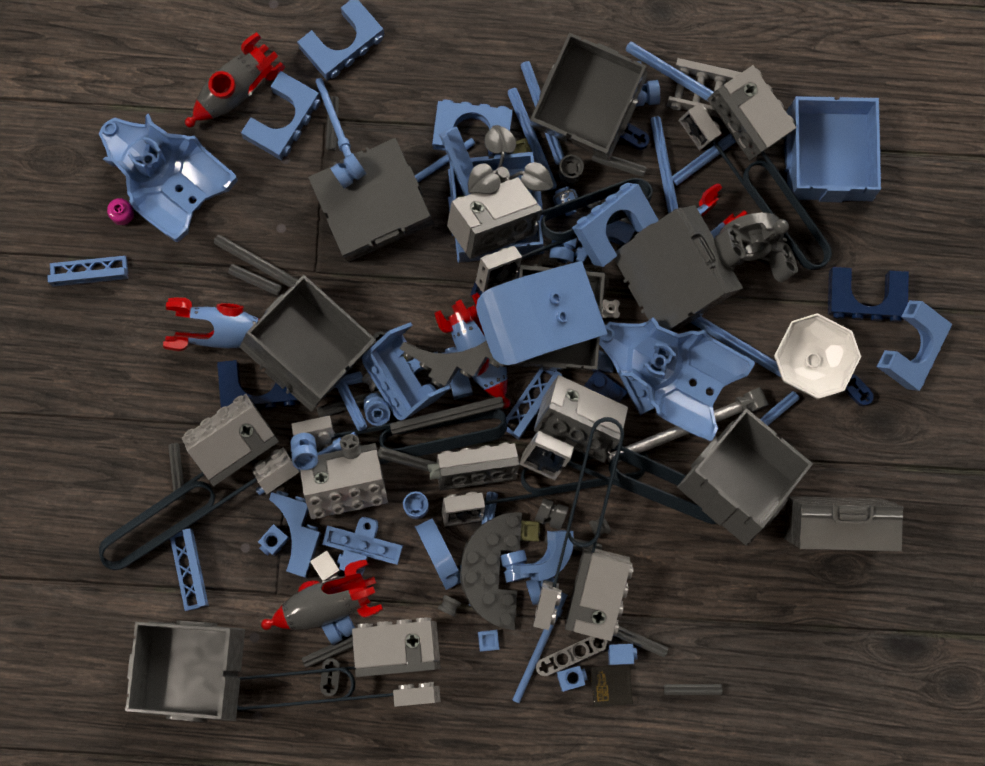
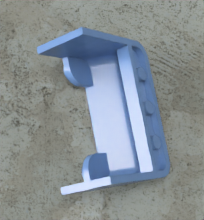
(395, 378)

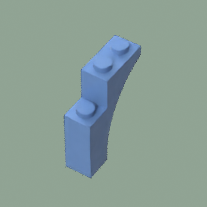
(303, 539)

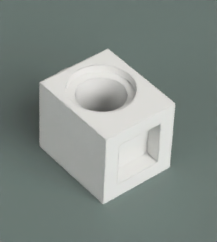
(325, 566)

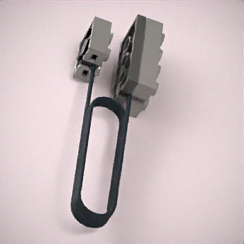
(491, 466)

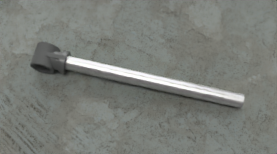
(752, 400)

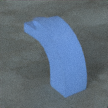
(616, 232)
(439, 553)
(548, 564)

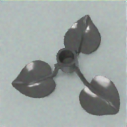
(486, 181)

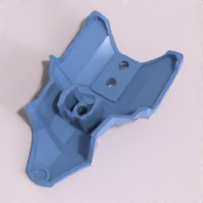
(158, 167)
(668, 362)

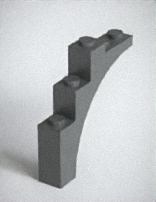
(445, 365)

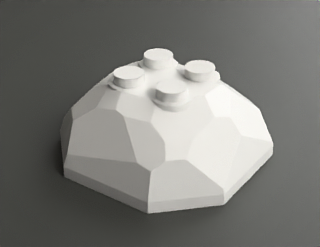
(817, 356)

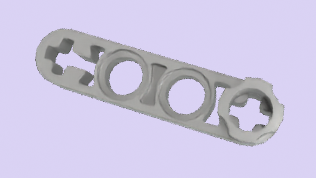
(572, 657)

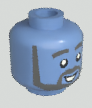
(563, 195)

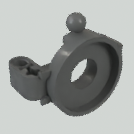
(756, 238)

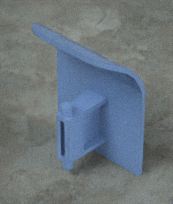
(539, 314)

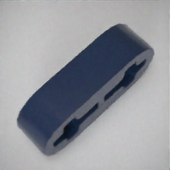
(631, 140)
(862, 388)

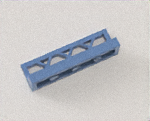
(458, 156)
(88, 275)
(534, 408)
(194, 566)

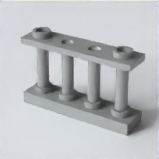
(702, 72)

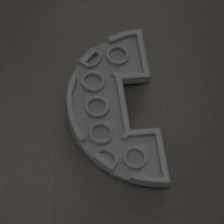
(481, 569)

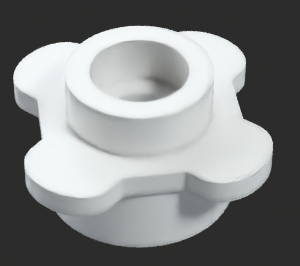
(614, 312)

